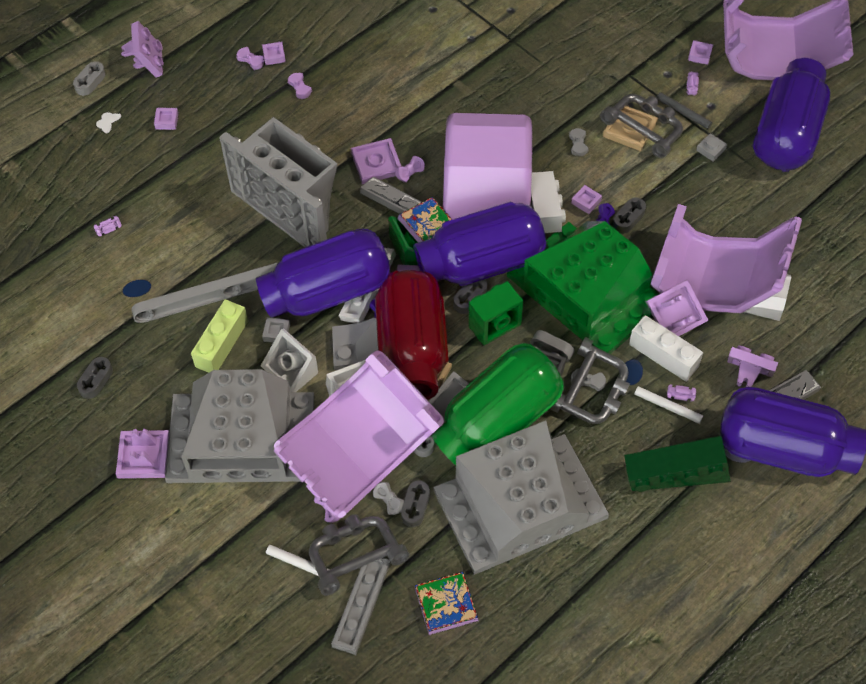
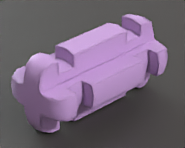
(692, 83)
(107, 226)
(681, 393)

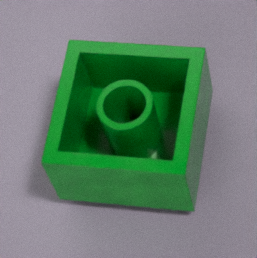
(495, 313)

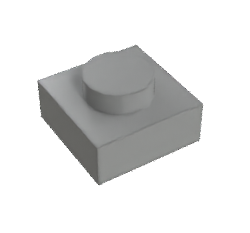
(711, 147)
(273, 327)

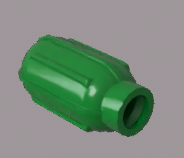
(500, 401)

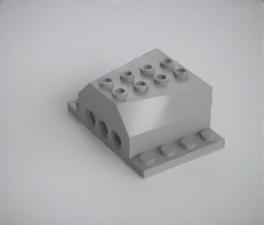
(282, 179)
(231, 428)
(518, 496)

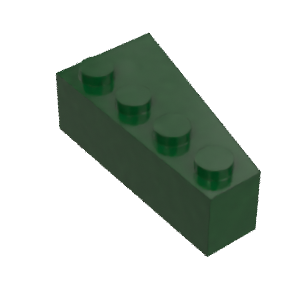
(678, 465)

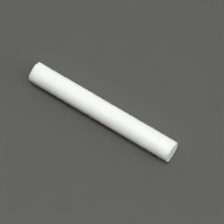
(669, 405)
(291, 559)

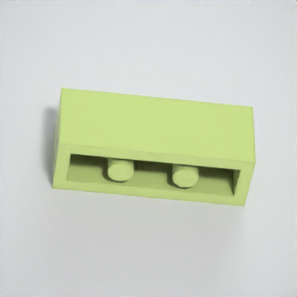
(219, 336)

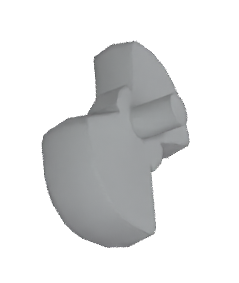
(579, 148)
(595, 381)
(384, 492)

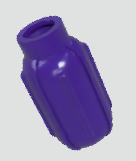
(793, 116)
(482, 244)
(325, 274)
(791, 433)

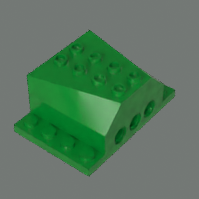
(590, 282)

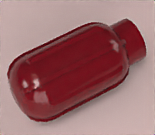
(413, 327)

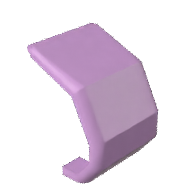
(766, 45)
(486, 162)
(725, 271)
(358, 434)

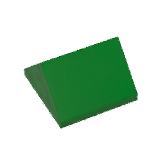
(402, 241)

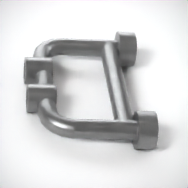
(662, 146)
(619, 387)
(328, 580)

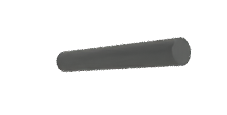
(684, 110)

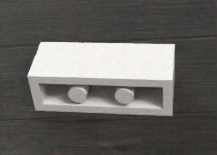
(547, 201)
(665, 348)

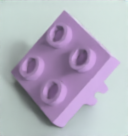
(145, 49)
(677, 309)
(751, 365)
(142, 454)

